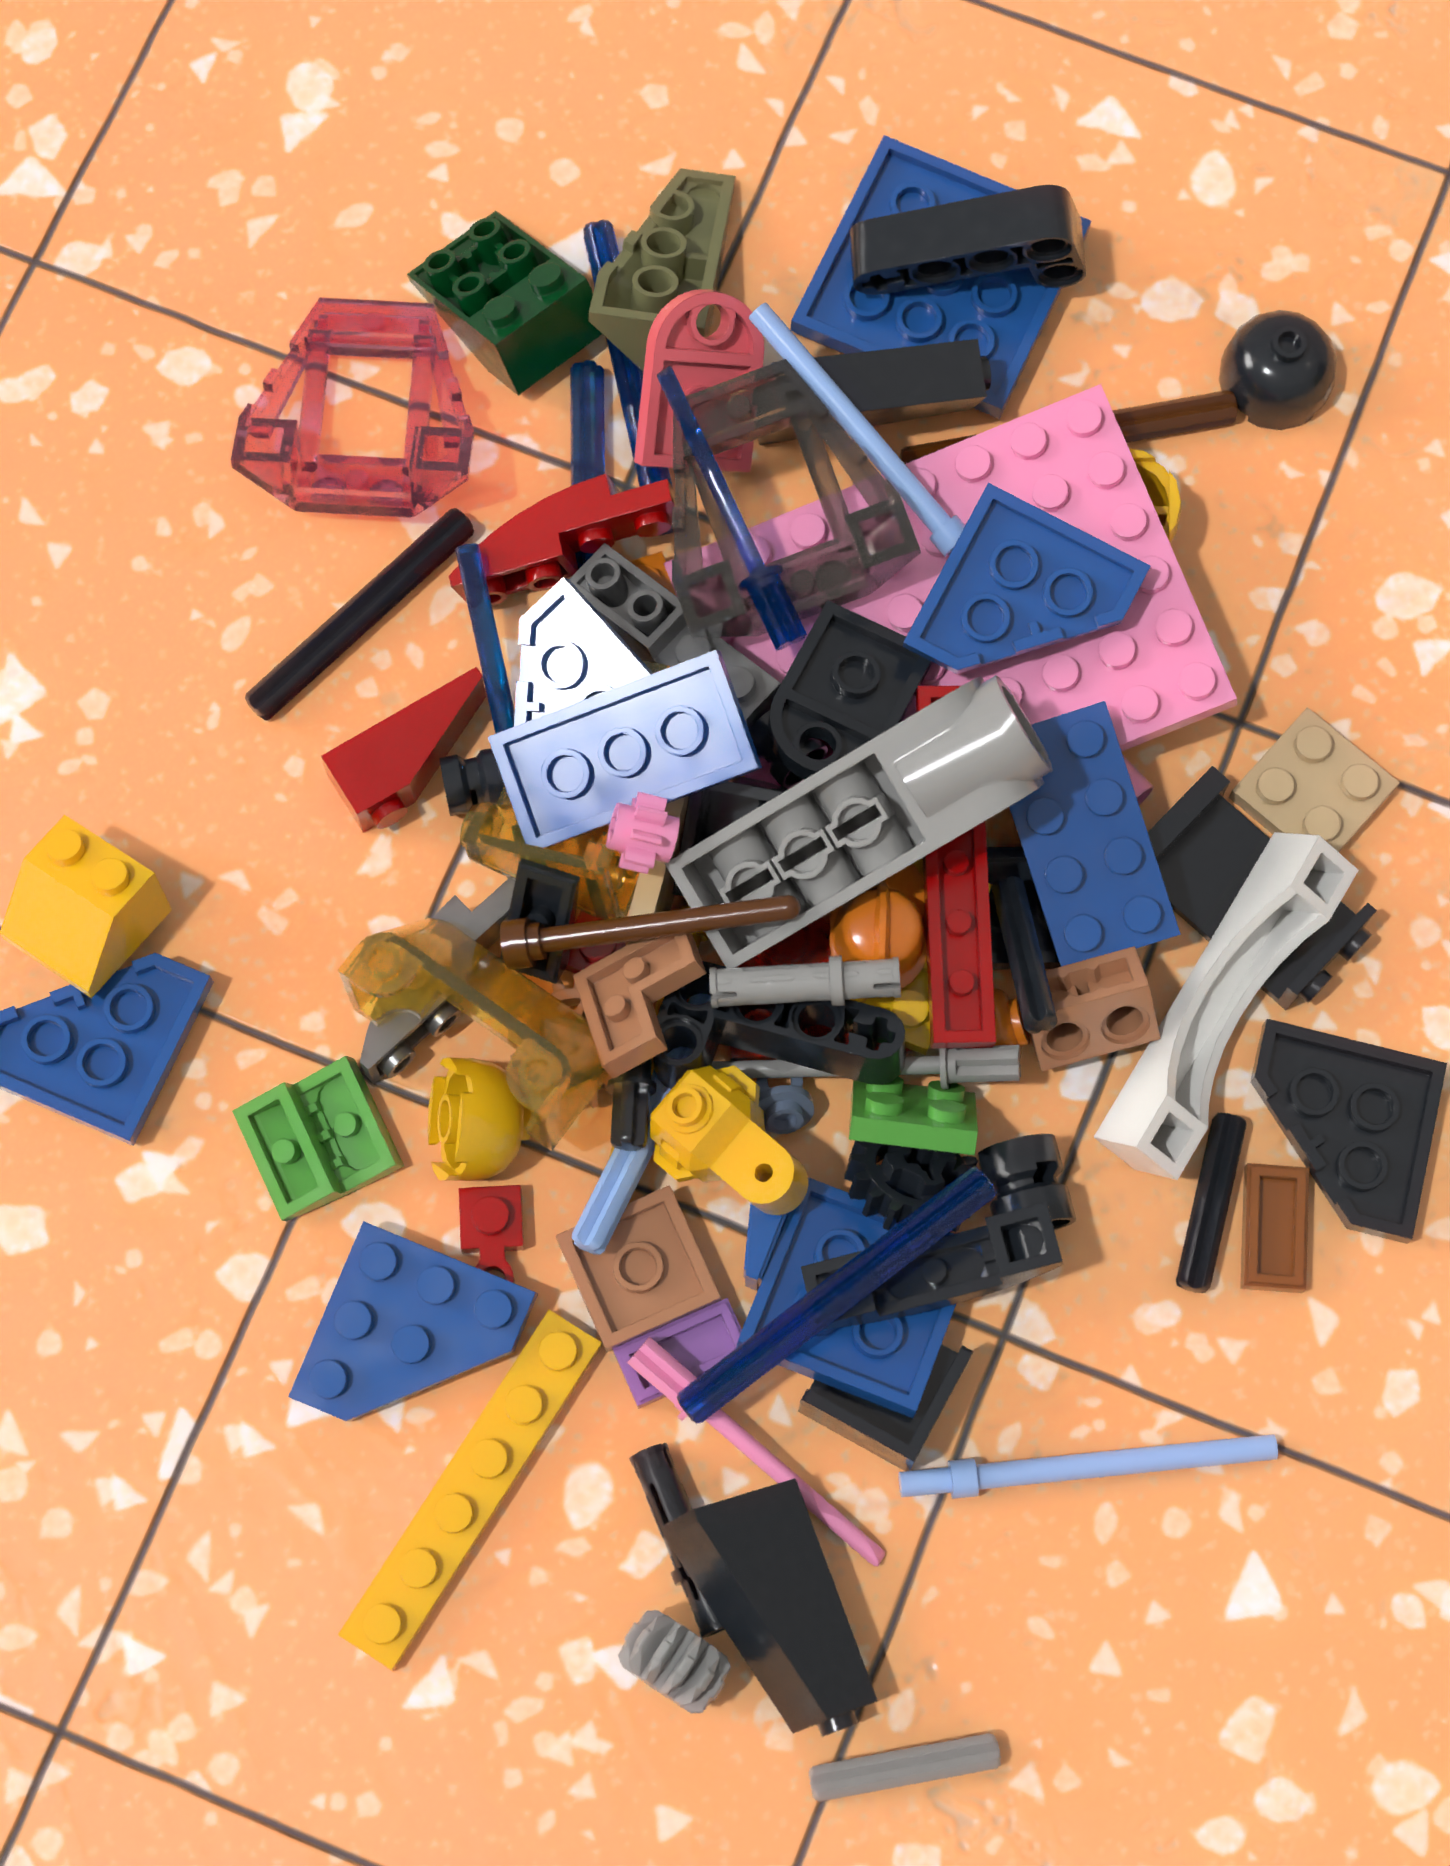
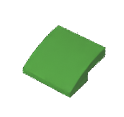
(317, 1138)

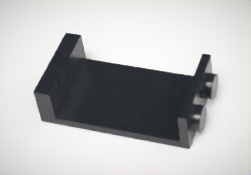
(1205, 859)

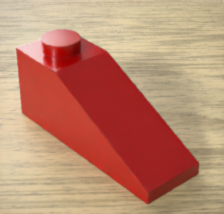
(396, 758)

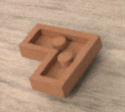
(621, 995)

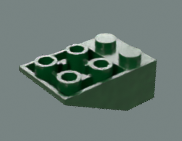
(508, 300)

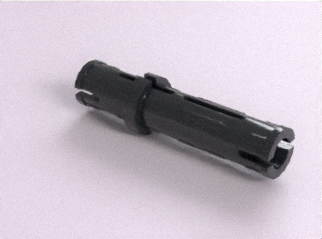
(667, 1502)

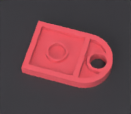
(698, 364)

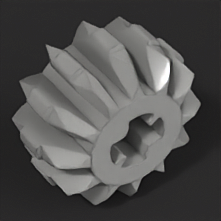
(674, 1661)

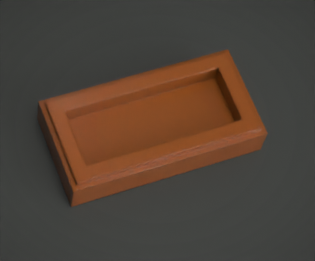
(1274, 1228)

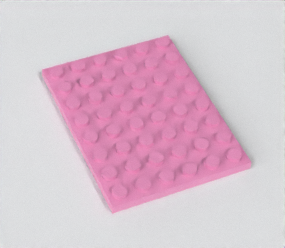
(1074, 464)

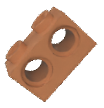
(1098, 1008)

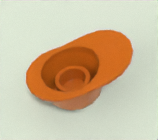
(884, 924)

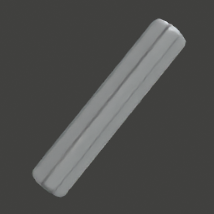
(904, 1767)

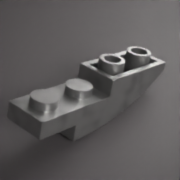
(657, 630)
(391, 1044)

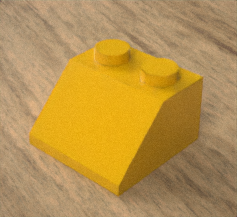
(82, 906)

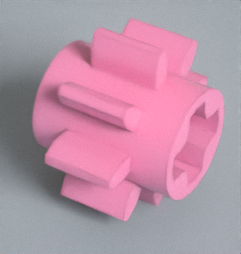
(643, 832)

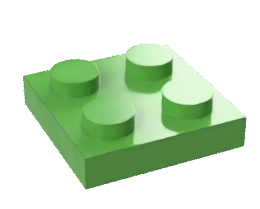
(914, 1116)

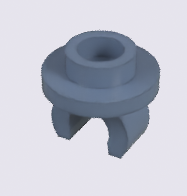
(785, 1106)

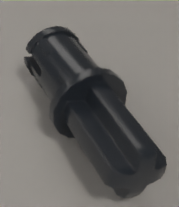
(631, 1107)

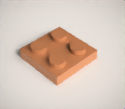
(645, 1274)

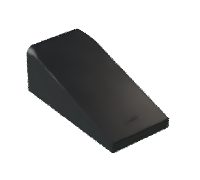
(548, 898)

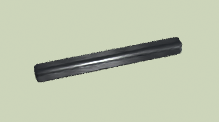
(359, 614)

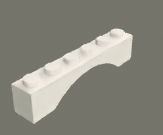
(1168, 1094)

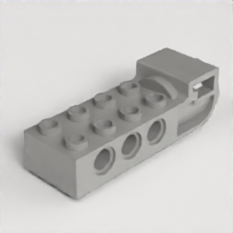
(868, 814)

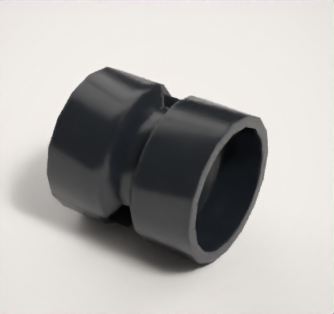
(1026, 1175)

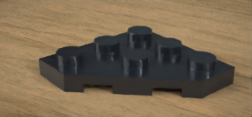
(1355, 1120)

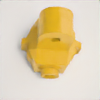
(717, 1132)

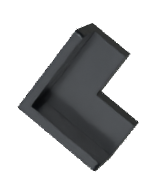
(882, 1430)

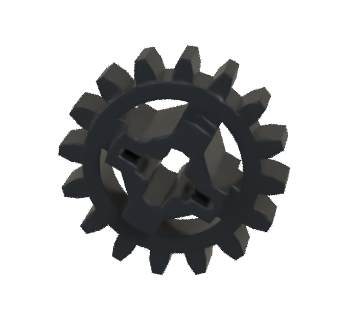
(902, 1180)

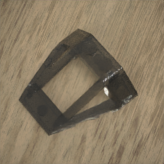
(865, 544)

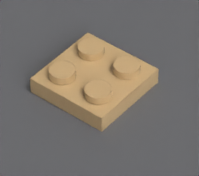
(1314, 784)

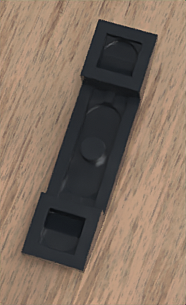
(956, 1267)

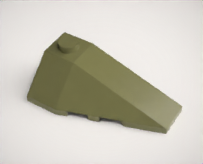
(668, 255)

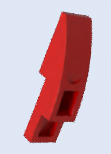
(542, 541)

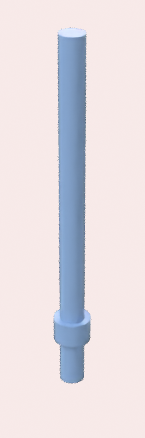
(944, 528)
(965, 1477)

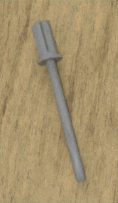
(952, 1064)

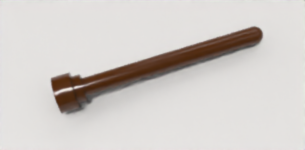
(527, 942)

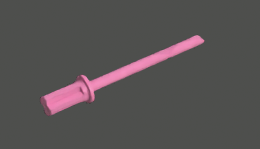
(671, 1377)

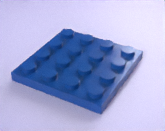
(996, 308)

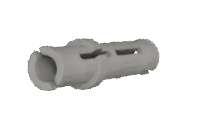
(805, 982)

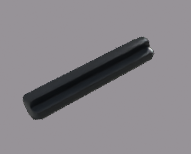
(1024, 955)
(1211, 1203)

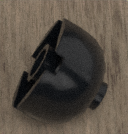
(1279, 369)

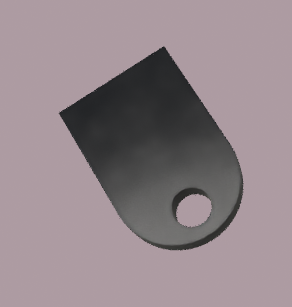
(842, 688)

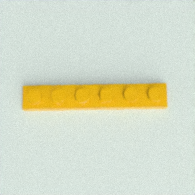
(470, 1490)

